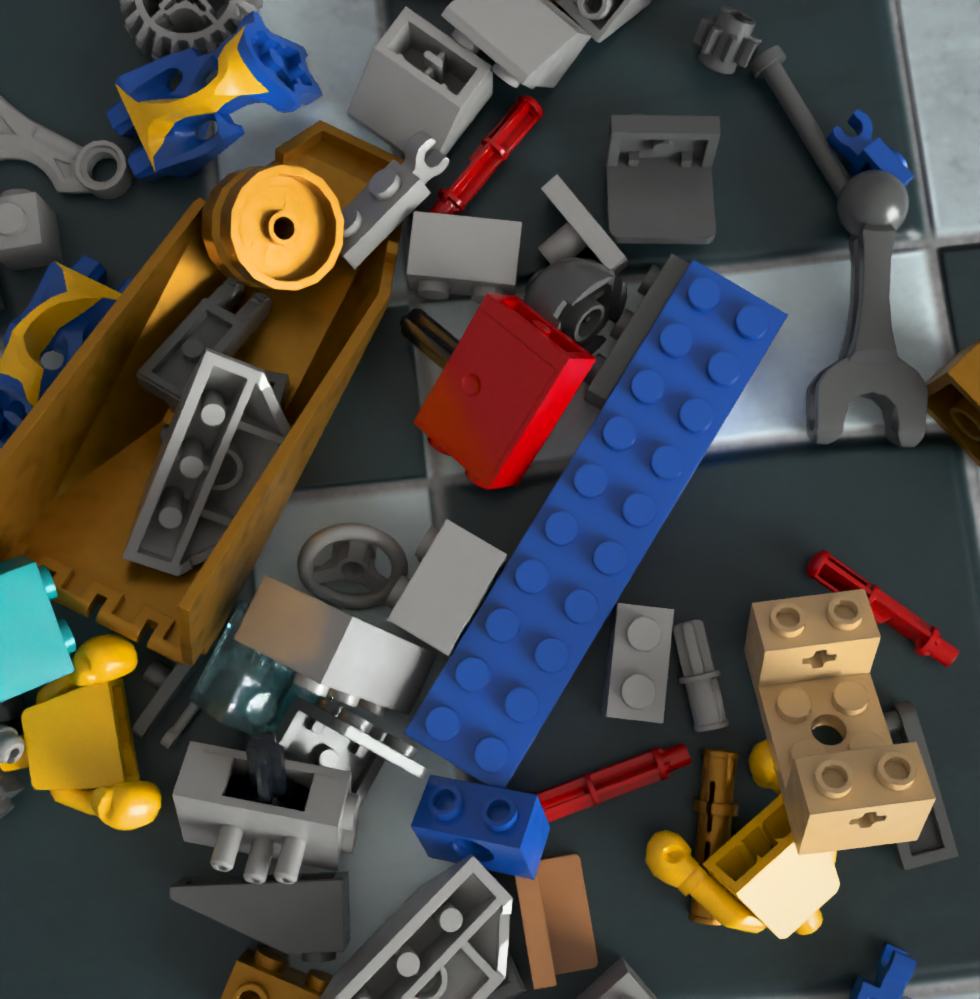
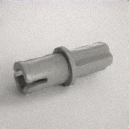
(699, 675)

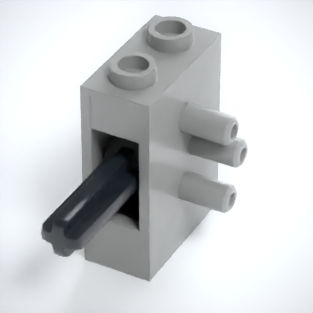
(265, 809)

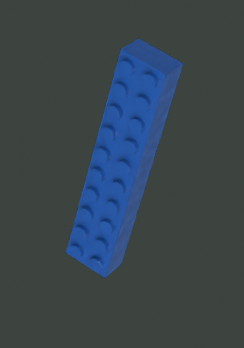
(595, 527)

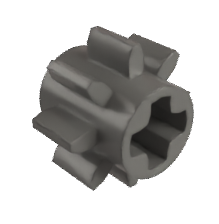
(726, 40)

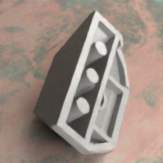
(206, 464)
(437, 944)

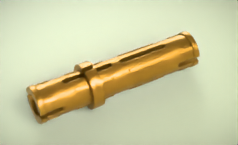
(714, 814)

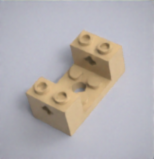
(813, 670)

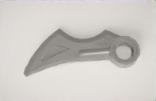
(62, 160)

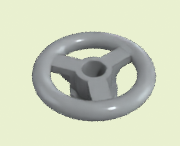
(352, 561)

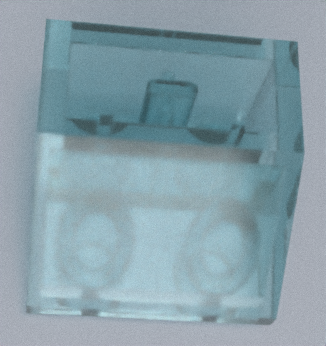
(246, 686)

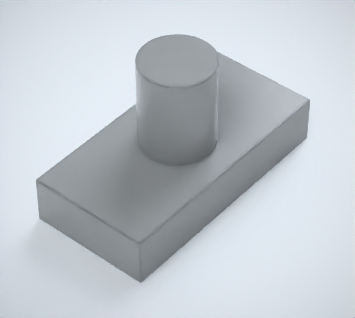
(579, 231)

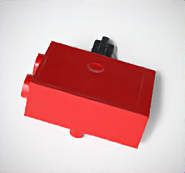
(496, 387)

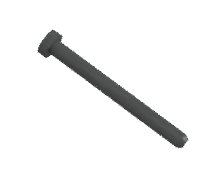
(769, 66)

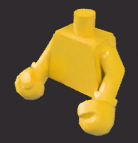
(83, 739)
(756, 874)

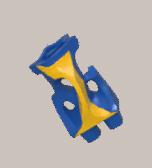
(173, 124)
(58, 320)

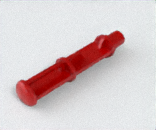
(489, 155)
(884, 608)
(612, 781)

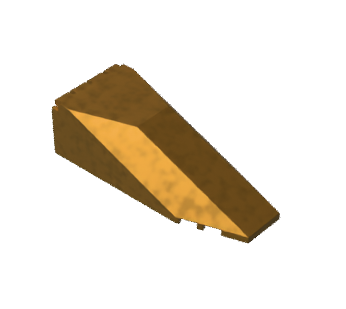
(94, 434)

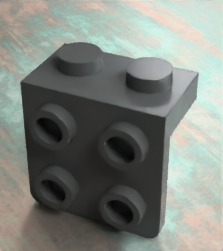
(661, 178)
(343, 741)

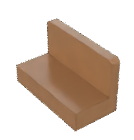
(556, 920)

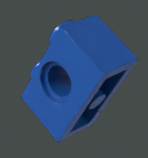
(494, 824)

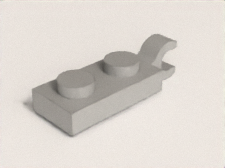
(389, 198)

